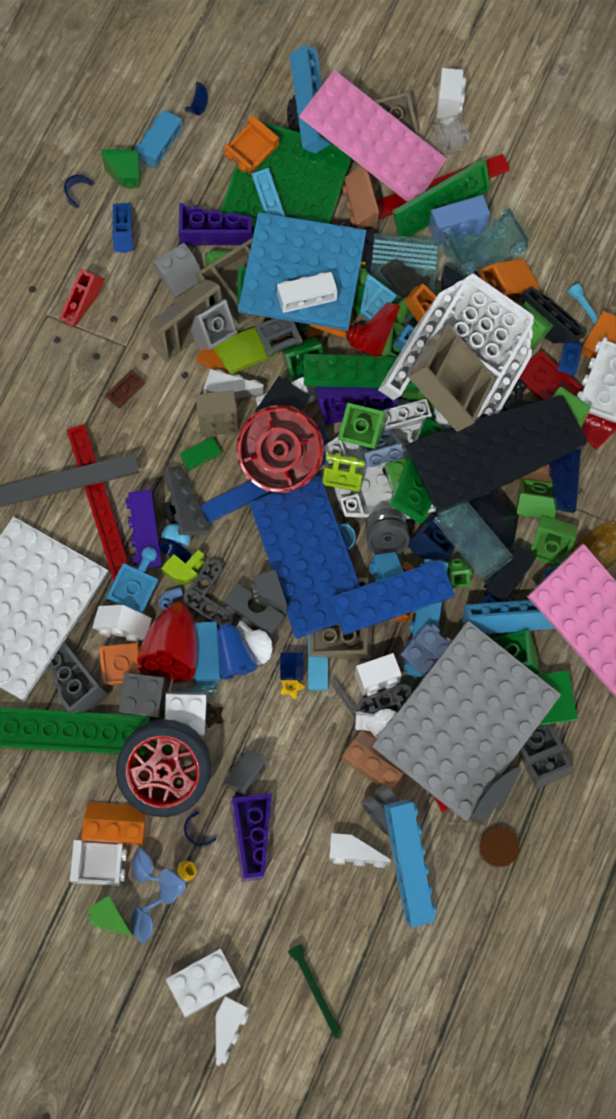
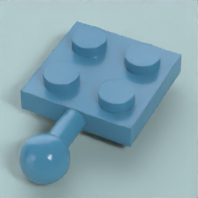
(134, 586)

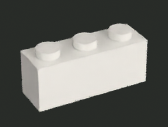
(306, 292)

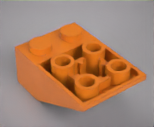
(509, 278)

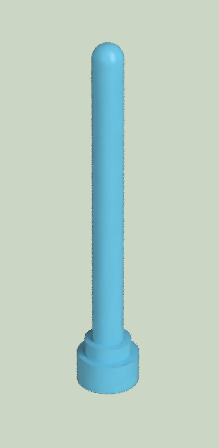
(576, 292)

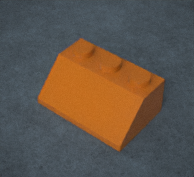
(113, 824)

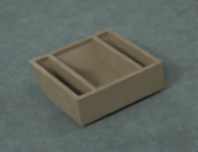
(225, 274)
(172, 329)
(452, 378)

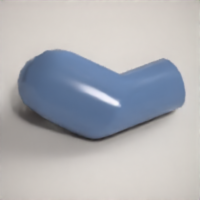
(168, 596)

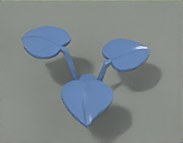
(170, 887)

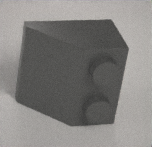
(269, 591)
(246, 773)

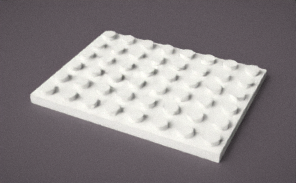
(40, 602)

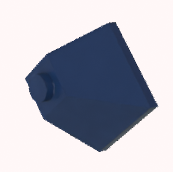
(431, 541)

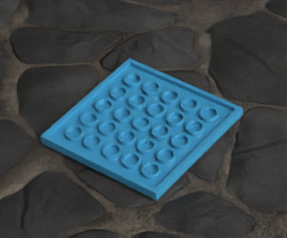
(296, 249)

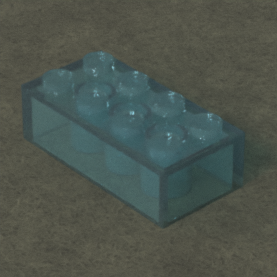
(474, 539)

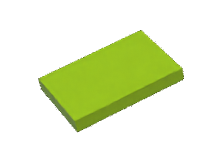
(242, 351)

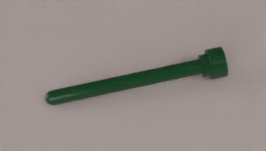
(298, 955)

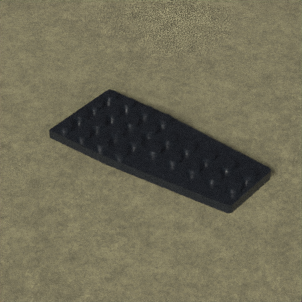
(494, 451)

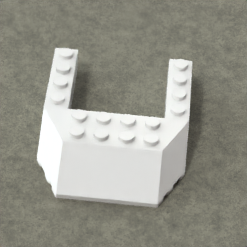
(489, 325)

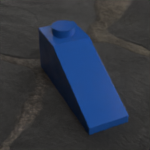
(122, 228)

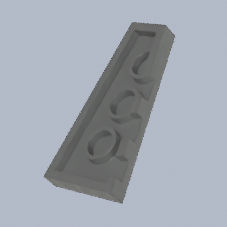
(187, 508)

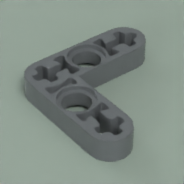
(201, 594)
(393, 693)

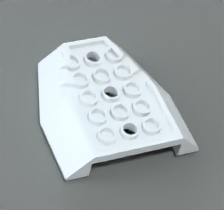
(375, 488)

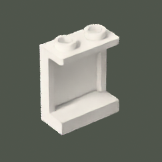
(97, 863)

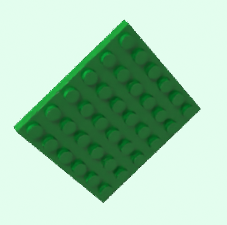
(303, 180)

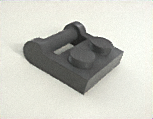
(275, 329)

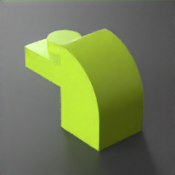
(180, 572)

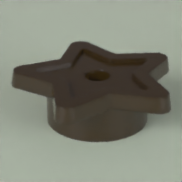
(213, 710)

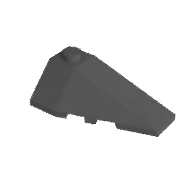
(75, 684)

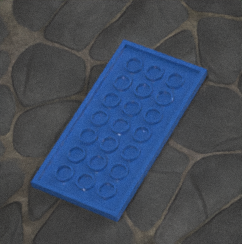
(306, 553)

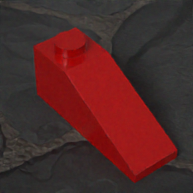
(82, 295)
(375, 333)

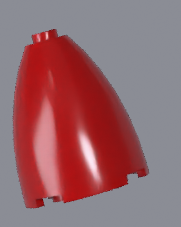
(170, 645)

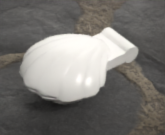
(257, 642)
(374, 722)

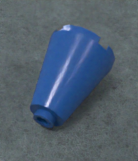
(233, 653)

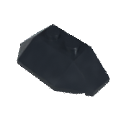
(565, 327)
(498, 516)

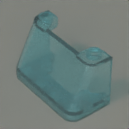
(486, 246)

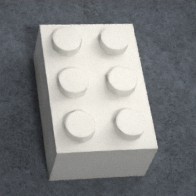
(203, 983)

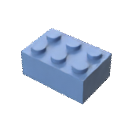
(460, 217)

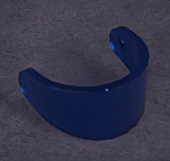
(199, 101)
(72, 180)
(170, 547)
(188, 838)

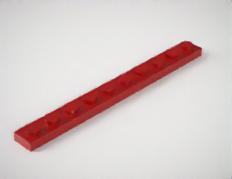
(98, 502)

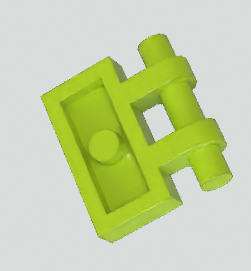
(342, 477)

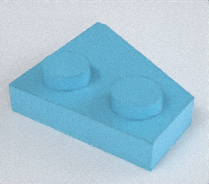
(374, 297)

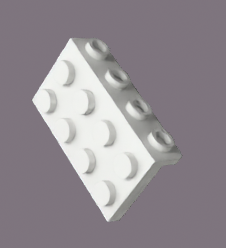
(601, 382)

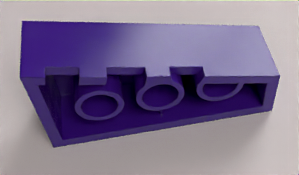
(212, 227)
(335, 399)
(143, 525)
(251, 830)

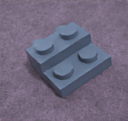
(387, 450)
(425, 648)

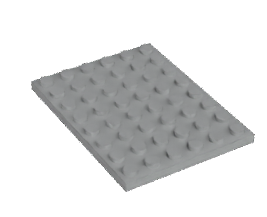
(466, 720)

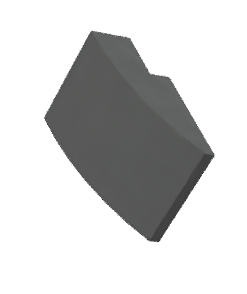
(545, 757)
(495, 797)

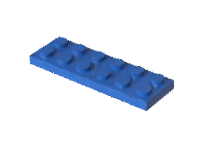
(392, 597)

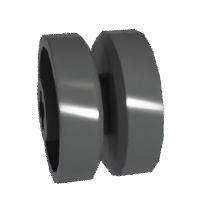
(387, 531)
(375, 807)

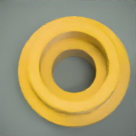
(187, 870)

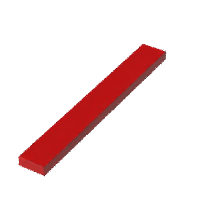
(495, 167)

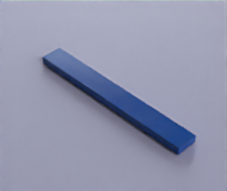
(236, 499)

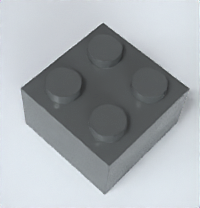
(142, 694)

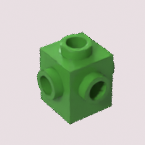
(459, 573)

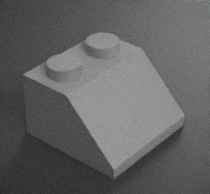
(178, 270)
(213, 326)

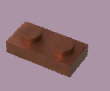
(125, 389)

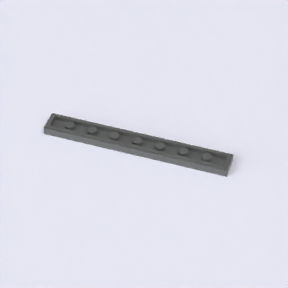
(68, 480)

